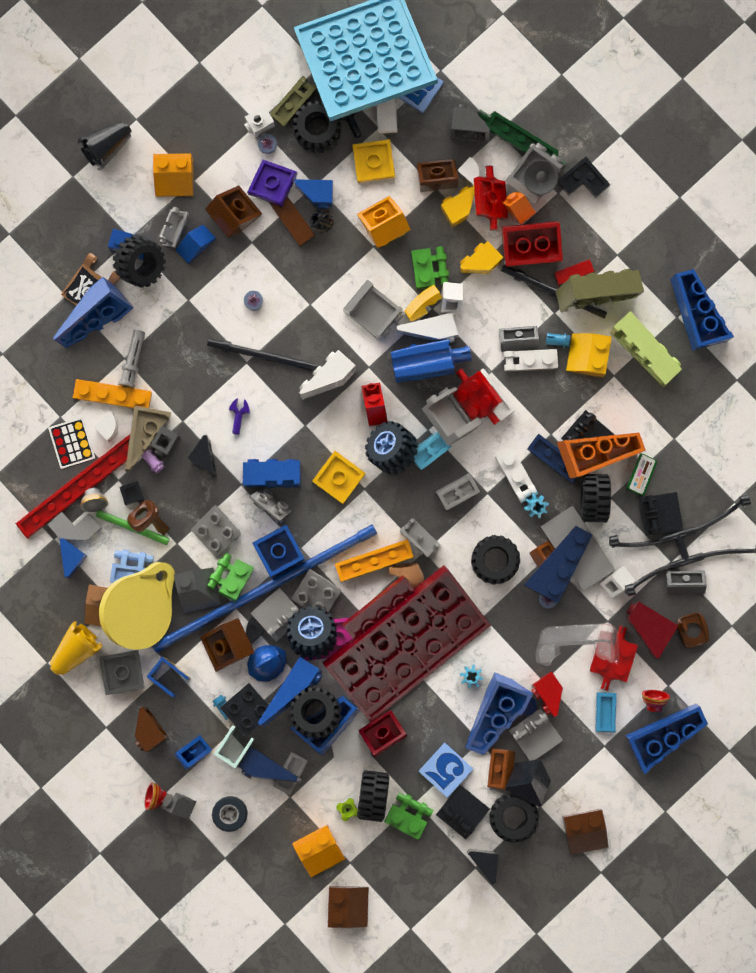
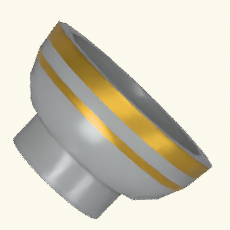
(93, 500)

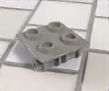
(265, 499)
(216, 531)
(316, 591)
(275, 613)
(535, 735)

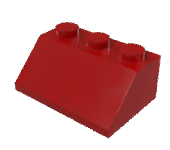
(532, 243)

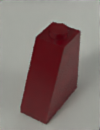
(651, 628)

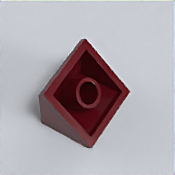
(382, 733)

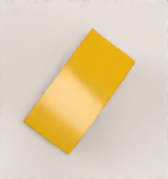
(417, 307)

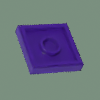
(272, 183)

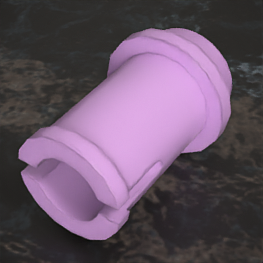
(152, 460)

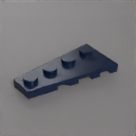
(556, 571)

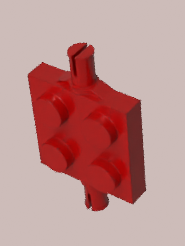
(489, 198)
(477, 396)
(618, 670)

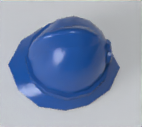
(266, 663)

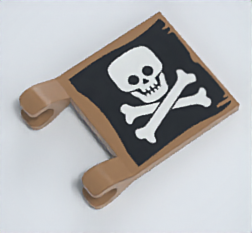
(84, 280)

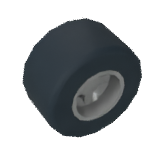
(224, 817)

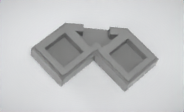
(82, 530)

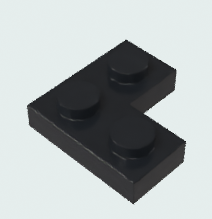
(584, 174)

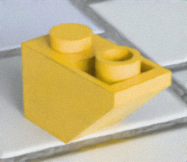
(458, 208)
(482, 261)

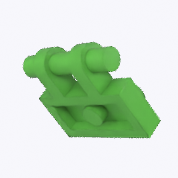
(423, 267)
(236, 579)
(405, 821)

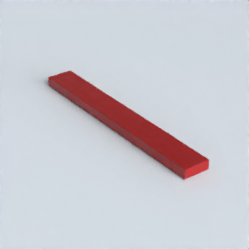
(74, 489)

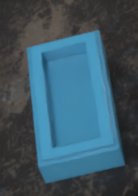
(605, 712)

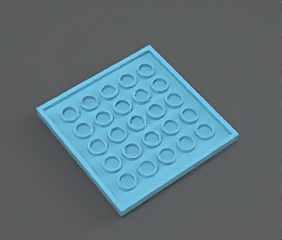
(365, 56)

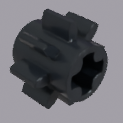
(322, 221)

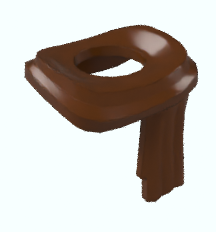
(151, 518)
(682, 624)

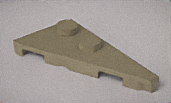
(144, 428)

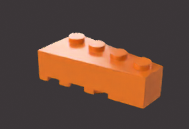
(590, 454)

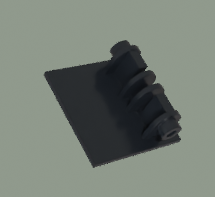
(586, 427)
(660, 513)
(245, 709)
(462, 811)

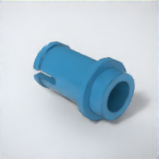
(558, 339)
(218, 702)

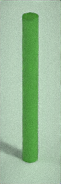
(123, 523)

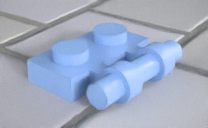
(122, 569)

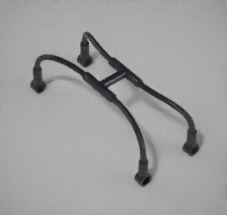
(678, 536)

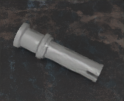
(130, 368)

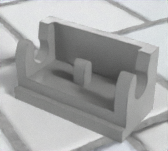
(457, 491)
(419, 537)

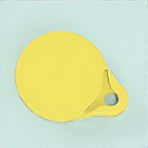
(138, 607)

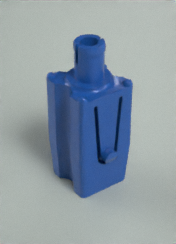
(427, 361)

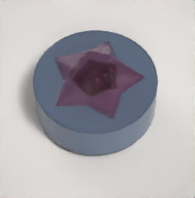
(267, 144)
(253, 300)
(546, 603)

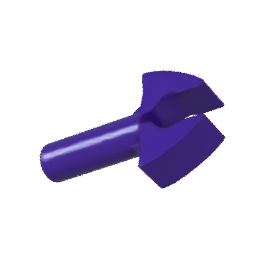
(238, 415)

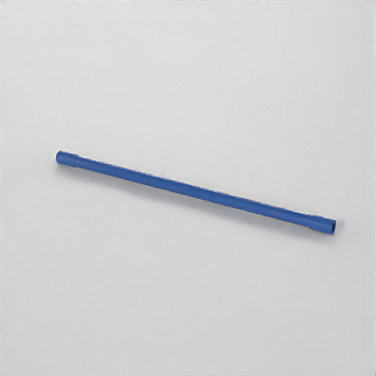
(360, 536)

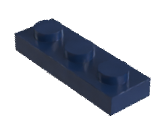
(550, 456)

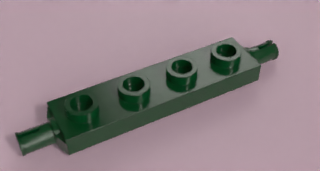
(513, 133)

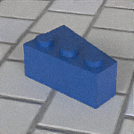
(272, 473)

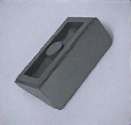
(519, 338)
(685, 582)

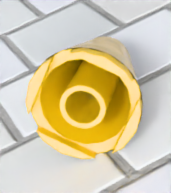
(74, 649)

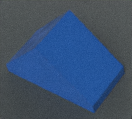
(195, 243)
(71, 557)
(193, 752)

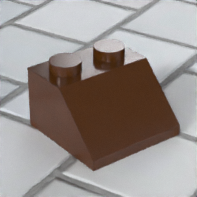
(233, 211)
(227, 644)
(148, 731)
(585, 831)
(348, 906)

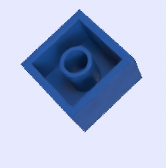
(278, 551)

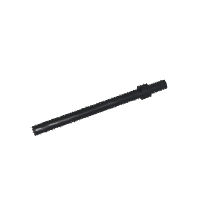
(520, 275)
(227, 346)

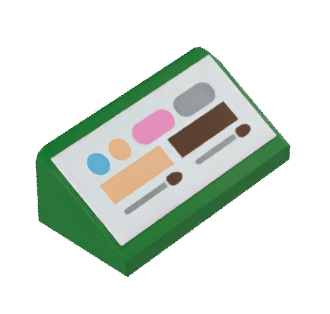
(641, 474)

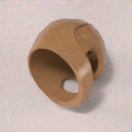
(410, 571)

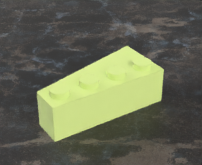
(646, 349)

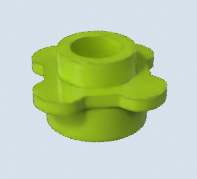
(342, 808)

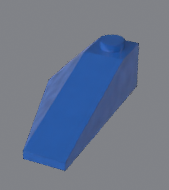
(96, 308)
(499, 708)

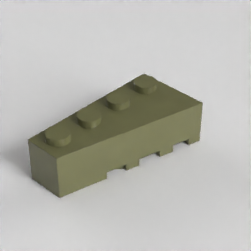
(599, 289)

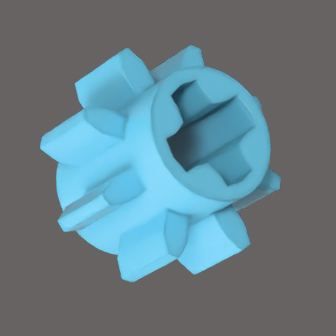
(540, 509)
(476, 677)

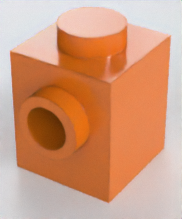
(518, 207)

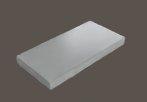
(593, 563)

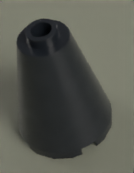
(105, 143)

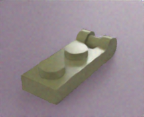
(291, 103)

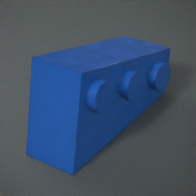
(322, 744)

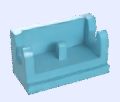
(430, 450)

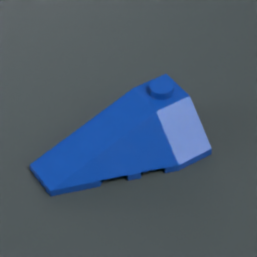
(300, 678)

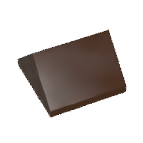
(437, 175)

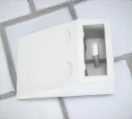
(330, 376)

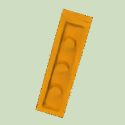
(111, 394)
(374, 560)

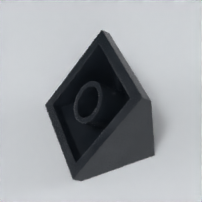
(203, 456)
(529, 781)
(486, 861)

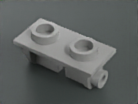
(171, 235)

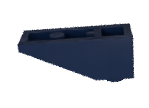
(262, 767)

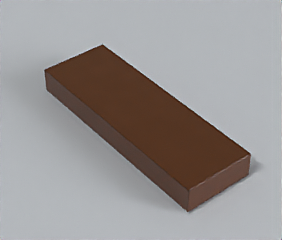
(293, 222)

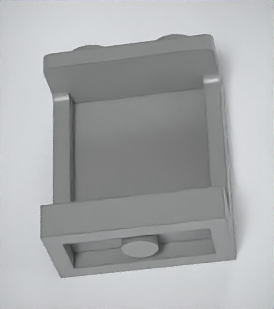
(534, 153)
(373, 310)
(449, 417)

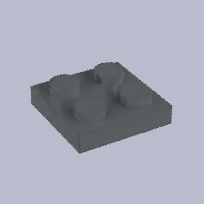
(122, 672)

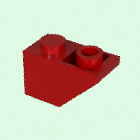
(374, 404)
(550, 692)

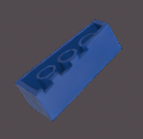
(698, 312)
(662, 737)

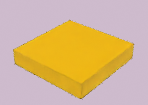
(373, 161)
(338, 477)

